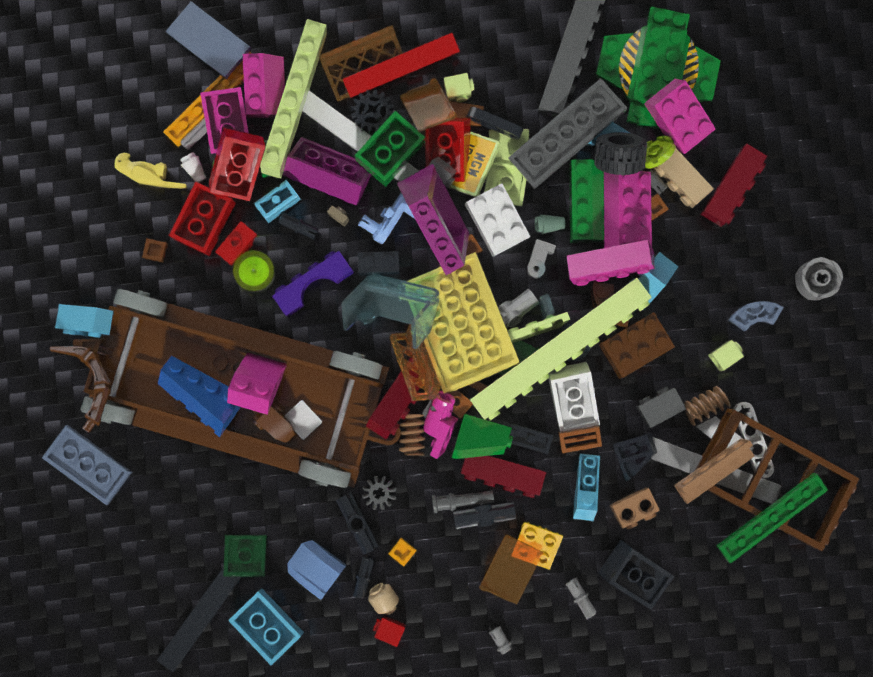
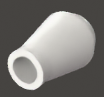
(193, 167)

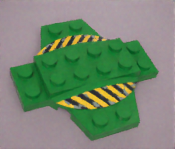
(653, 58)

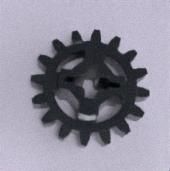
(377, 105)

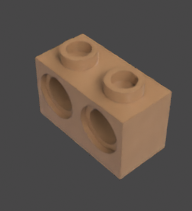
(633, 503)

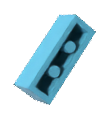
(84, 320)

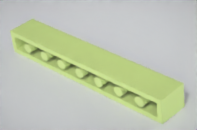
(293, 99)

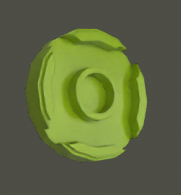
(659, 151)

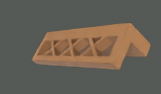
(715, 470)

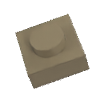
(339, 215)

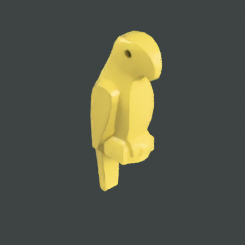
(145, 172)

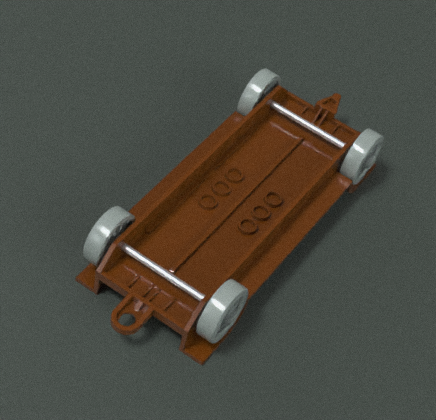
(331, 383)

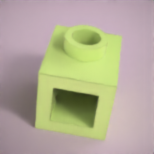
(458, 87)
(726, 355)

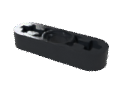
(495, 123)

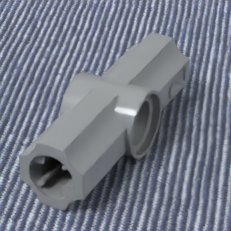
(513, 311)

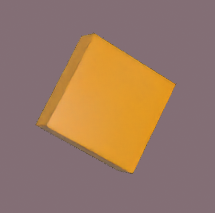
(402, 551)

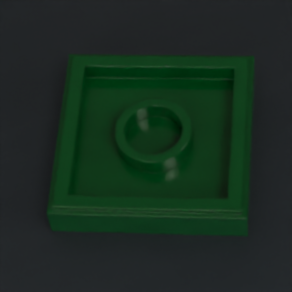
(244, 555)

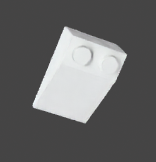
(574, 397)

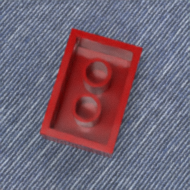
(236, 164)
(202, 219)

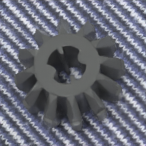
(375, 487)

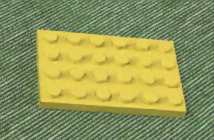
(468, 329)

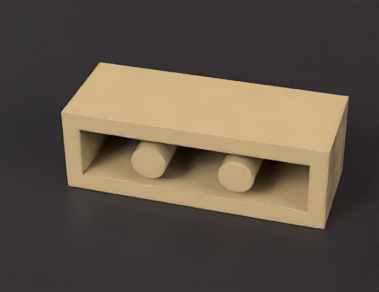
(684, 179)

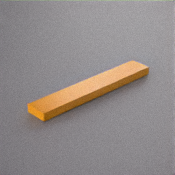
(195, 112)

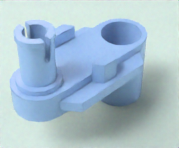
(391, 216)

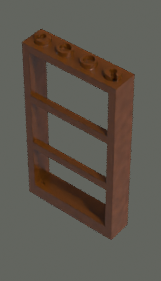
(720, 442)

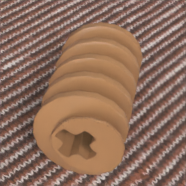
(706, 404)
(412, 435)

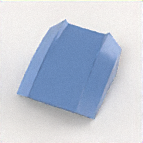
(315, 568)

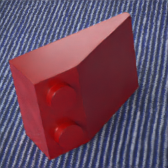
(451, 144)

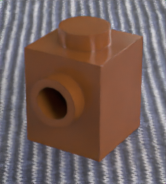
(461, 404)

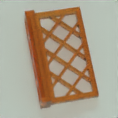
(353, 49)

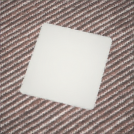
(303, 419)

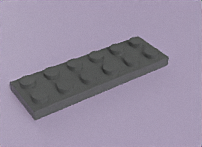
(567, 133)

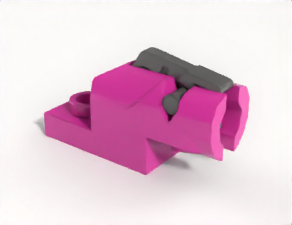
(440, 422)

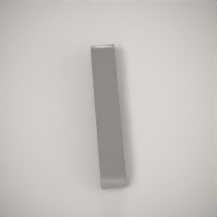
(737, 480)

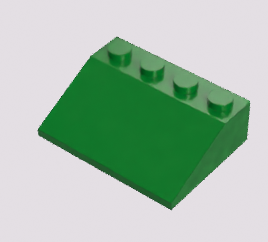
(586, 202)

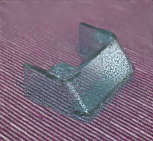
(393, 300)

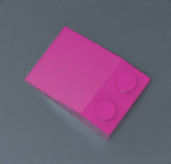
(255, 383)

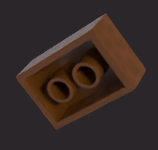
(636, 345)

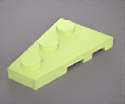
(534, 328)

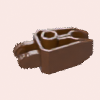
(274, 423)

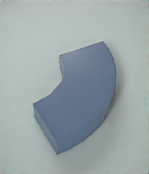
(755, 312)

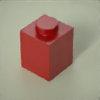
(389, 630)

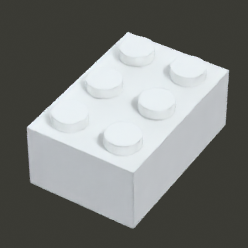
(497, 220)

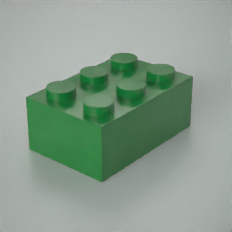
(390, 148)

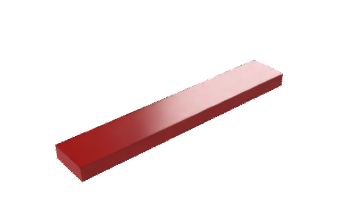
(401, 65)

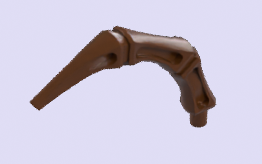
(101, 382)

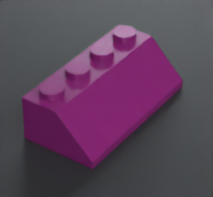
(326, 171)

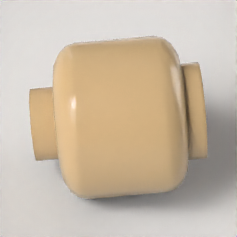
(383, 599)

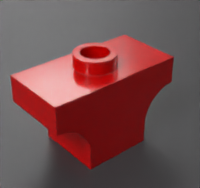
(236, 243)

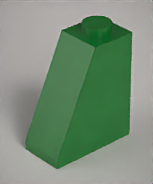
(481, 438)

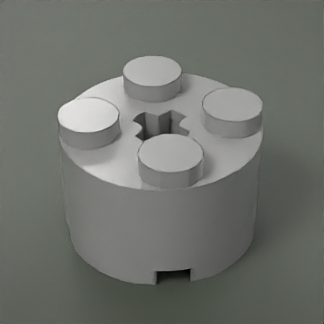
(830, 276)

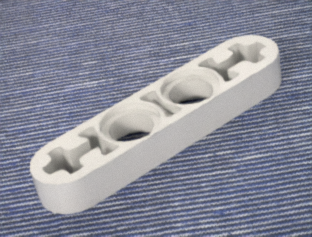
(757, 438)

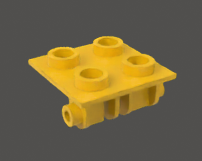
(542, 540)

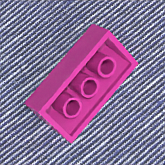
(611, 262)

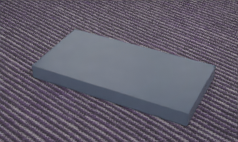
(208, 40)
(86, 464)

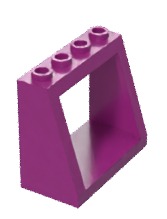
(436, 217)

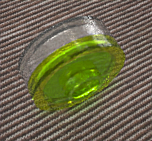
(254, 271)

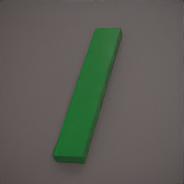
(772, 517)

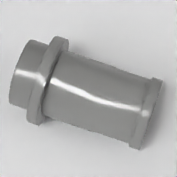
(500, 640)

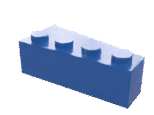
(199, 393)

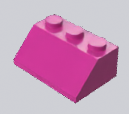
(263, 84)

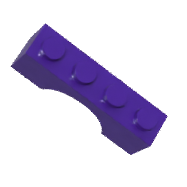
(291, 296)

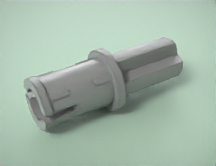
(581, 598)

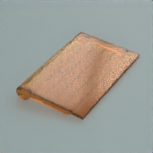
(428, 105)
(511, 569)

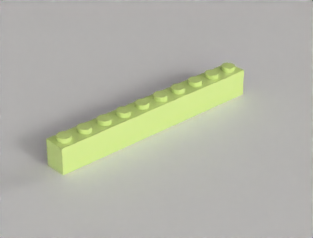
(560, 349)

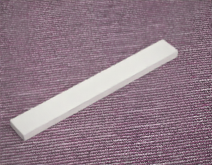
(344, 128)

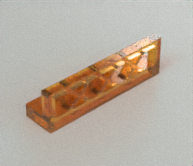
(422, 366)

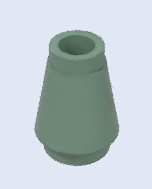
(548, 223)

